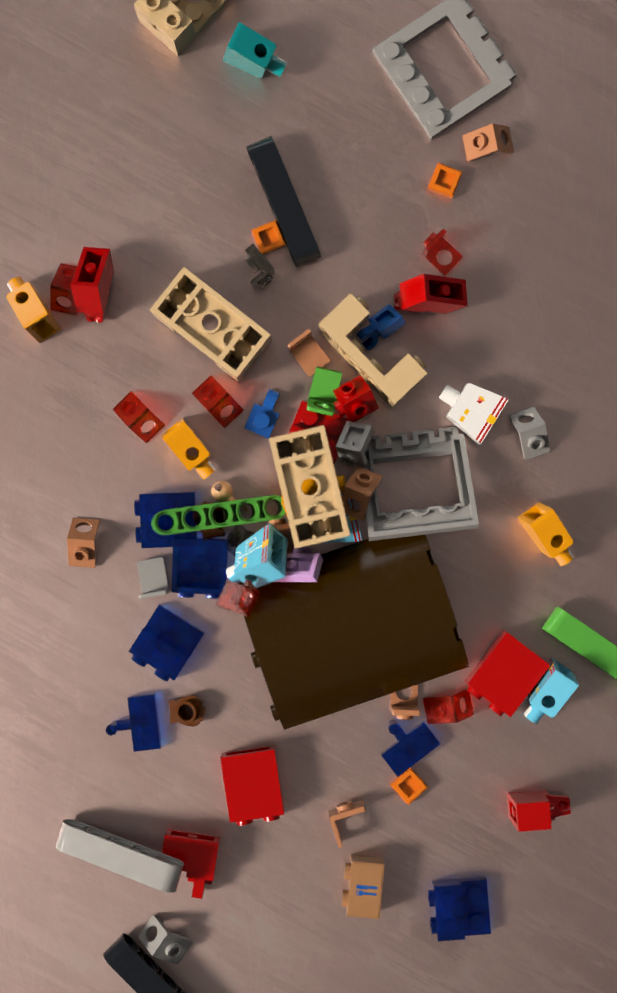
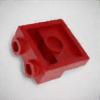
(309, 419)

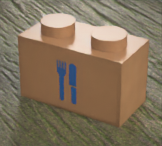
(364, 886)

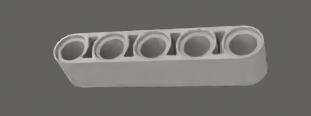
(119, 855)

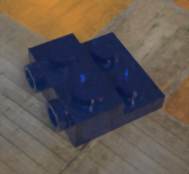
(153, 503)
(199, 566)
(166, 643)
(459, 908)

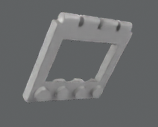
(414, 86)
(434, 518)

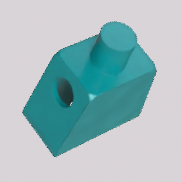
(243, 50)

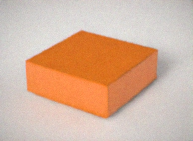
(444, 180)
(268, 237)
(409, 785)

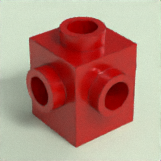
(355, 399)

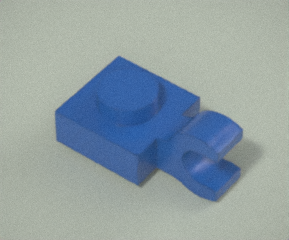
(381, 324)
(263, 418)

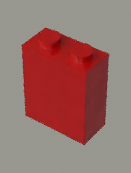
(506, 674)
(252, 785)

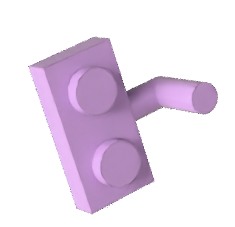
(302, 566)

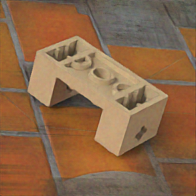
(177, 20)
(346, 321)
(234, 342)
(304, 457)

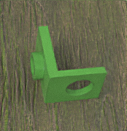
(321, 390)

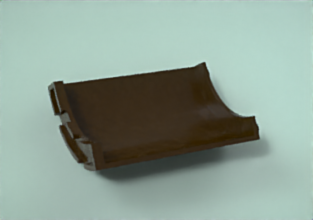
(357, 632)

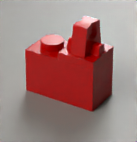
(92, 282)
(431, 294)
(536, 809)
(197, 853)

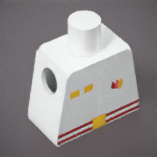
(473, 410)

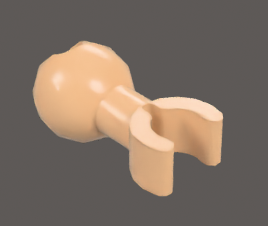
(225, 493)

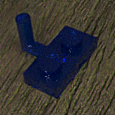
(142, 723)
(408, 747)

